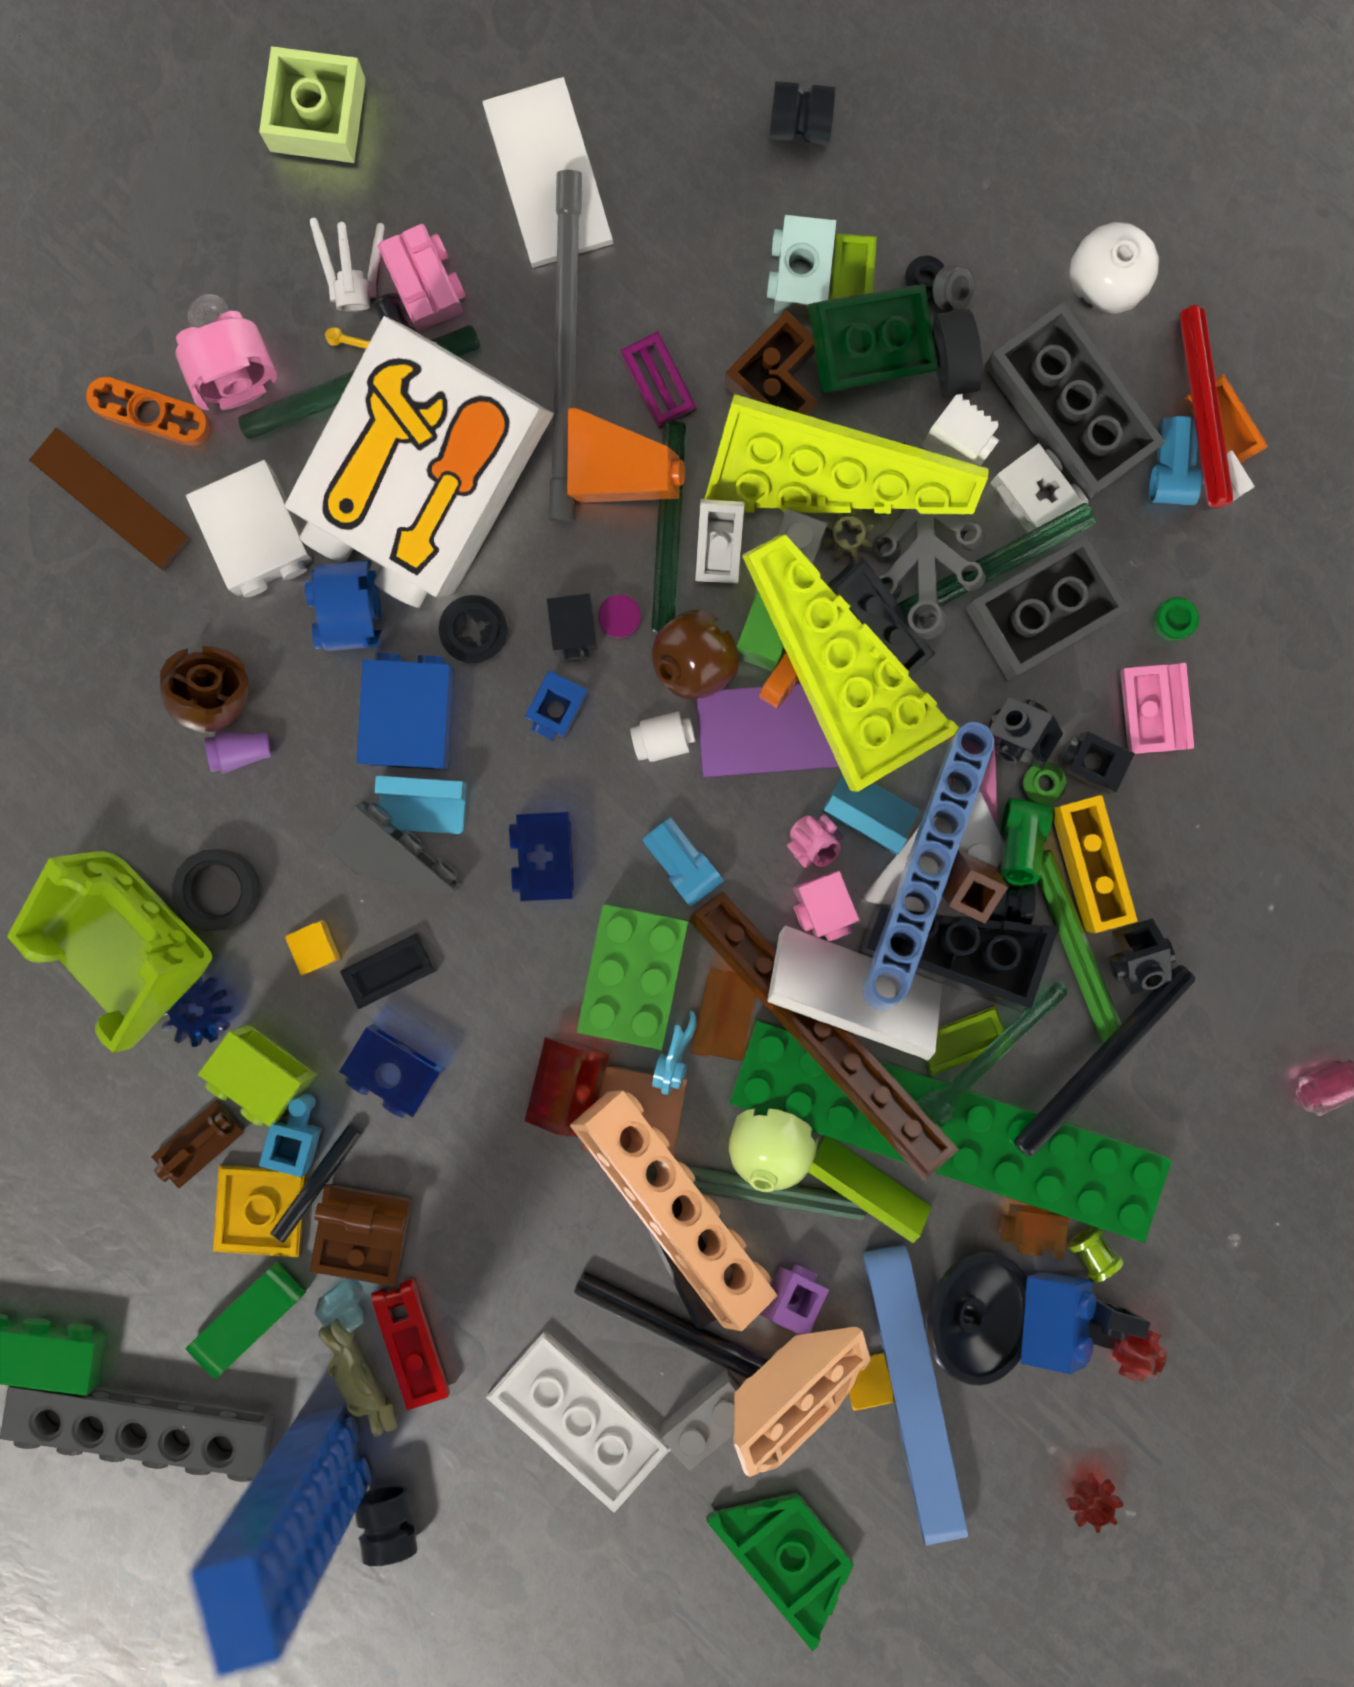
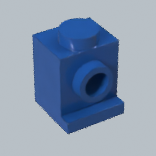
(555, 689)

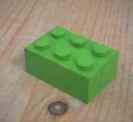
(632, 976)

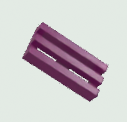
(674, 412)

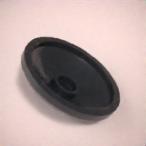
(978, 1318)

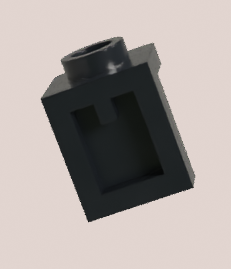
(1114, 1323)

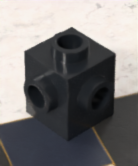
(1024, 732)
(1141, 956)

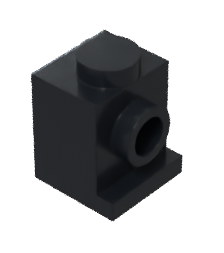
(1111, 761)

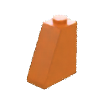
(618, 464)

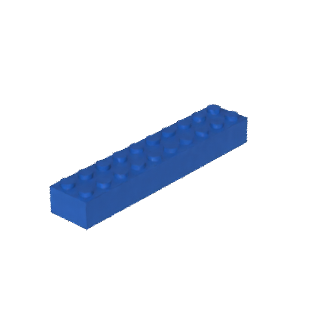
(279, 1542)

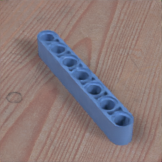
(941, 848)
(915, 1395)

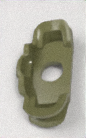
(359, 1390)

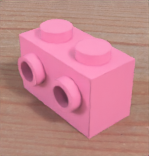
(825, 906)

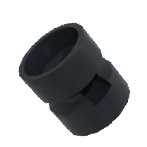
(802, 113)
(386, 1532)

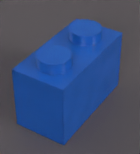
(1057, 1322)

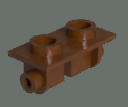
(196, 1145)

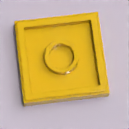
(249, 1207)

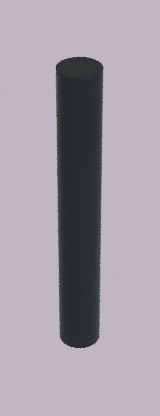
(315, 1184)

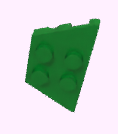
(788, 1558)

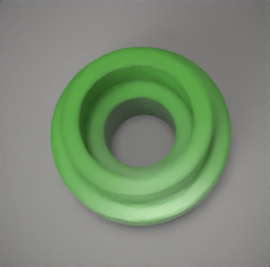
(1032, 788)

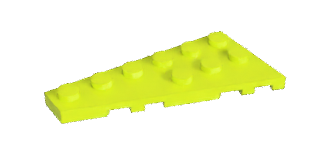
(821, 467)
(852, 680)

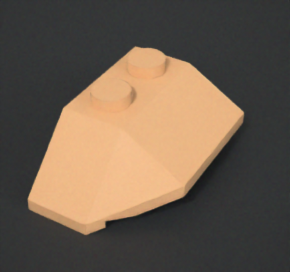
(795, 1395)

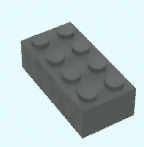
(1073, 401)

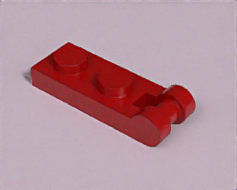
(410, 1346)

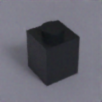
(572, 626)

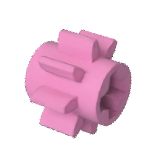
(815, 841)

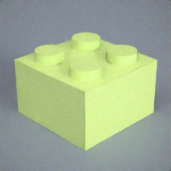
(312, 104)

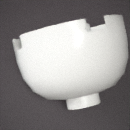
(1114, 267)

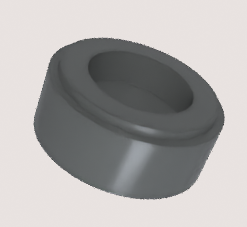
(953, 288)

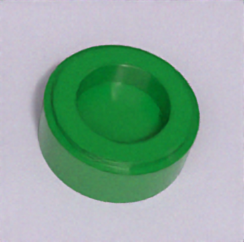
(1176, 619)

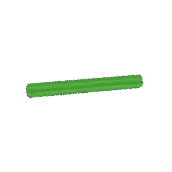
(1077, 947)

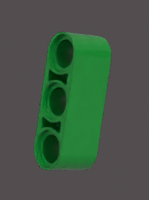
(245, 1320)

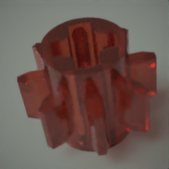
(1140, 1357)
(1104, 1508)

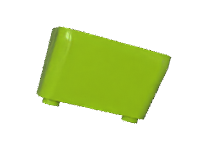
(112, 939)

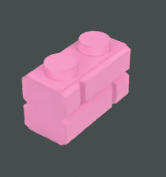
(421, 277)

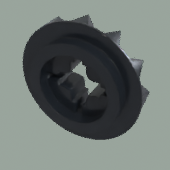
(454, 622)

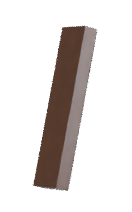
(109, 499)

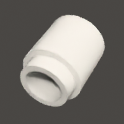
(663, 737)

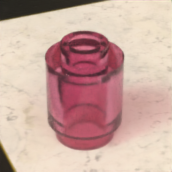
(1327, 1087)

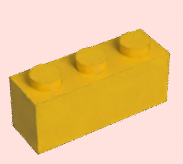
(1093, 864)

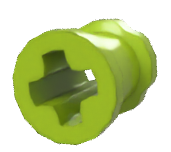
(1095, 1254)

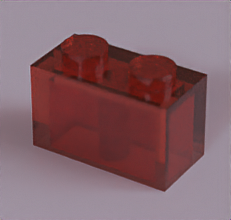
(565, 1084)

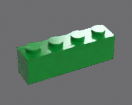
(50, 1356)

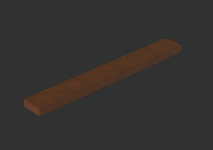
(833, 1048)

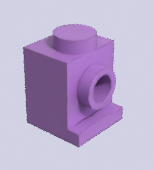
(797, 1299)

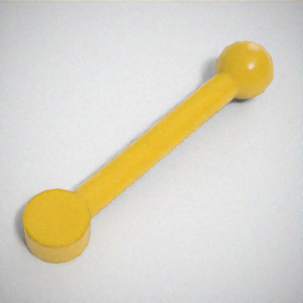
(335, 337)

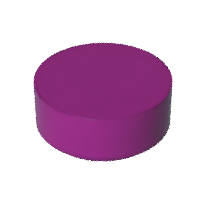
(619, 616)

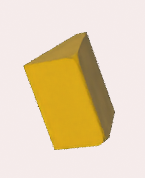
(313, 947)
(872, 1385)

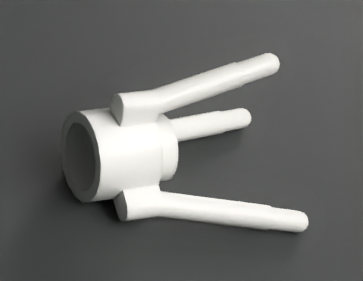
(351, 290)

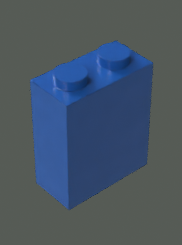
(405, 712)

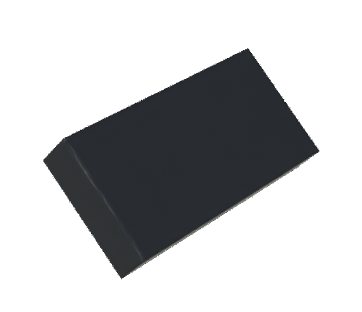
(388, 970)

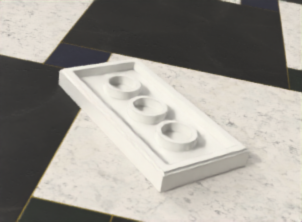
(535, 140)
(828, 986)
(578, 1421)

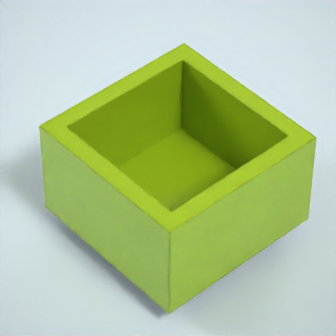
(255, 1075)

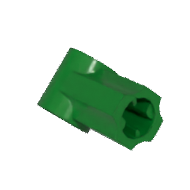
(1025, 832)

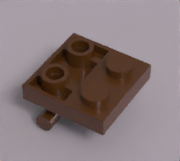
(360, 1234)

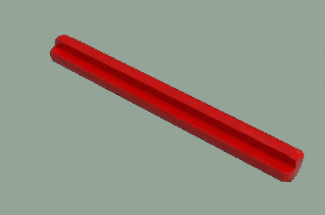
(1206, 407)

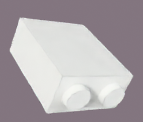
(250, 529)

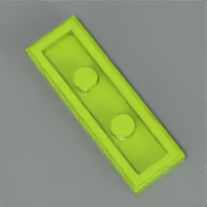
(870, 1189)

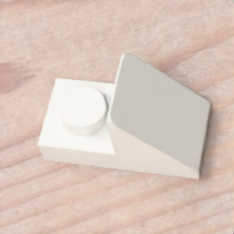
(719, 541)

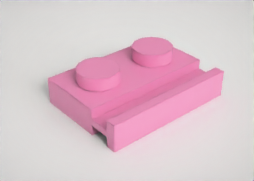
(1157, 708)

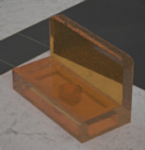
(723, 1016)

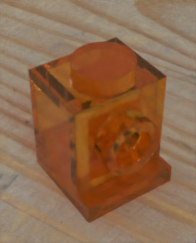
(1035, 1231)

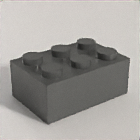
(1047, 607)

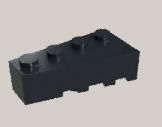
(983, 959)

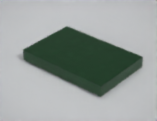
(872, 337)

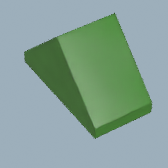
(759, 639)

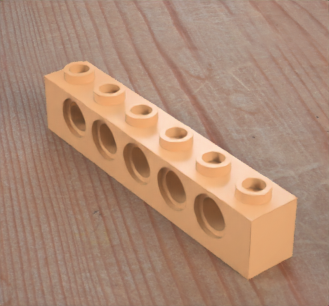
(600, 1132)

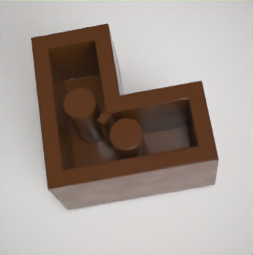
(769, 366)

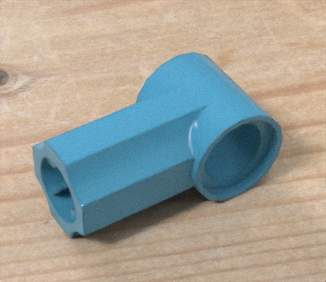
(1175, 474)
(687, 869)

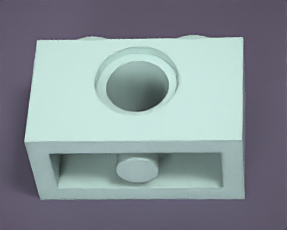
(805, 240)

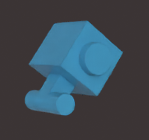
(292, 1141)

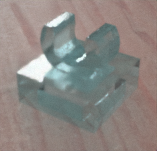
(343, 1304)

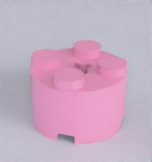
(224, 362)

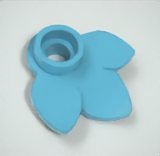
(669, 1069)

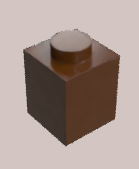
(973, 887)

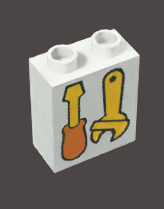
(415, 464)

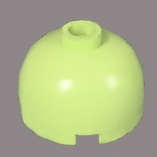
(771, 1149)

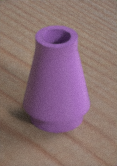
(234, 750)

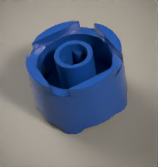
(344, 605)

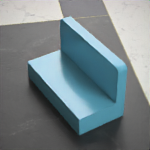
(423, 803)
(872, 814)

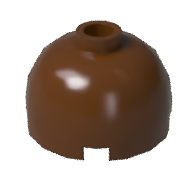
(694, 655)
(204, 688)

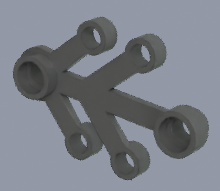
(925, 553)

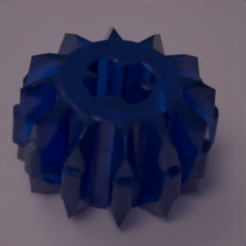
(204, 1025)

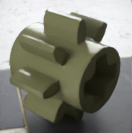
(852, 525)

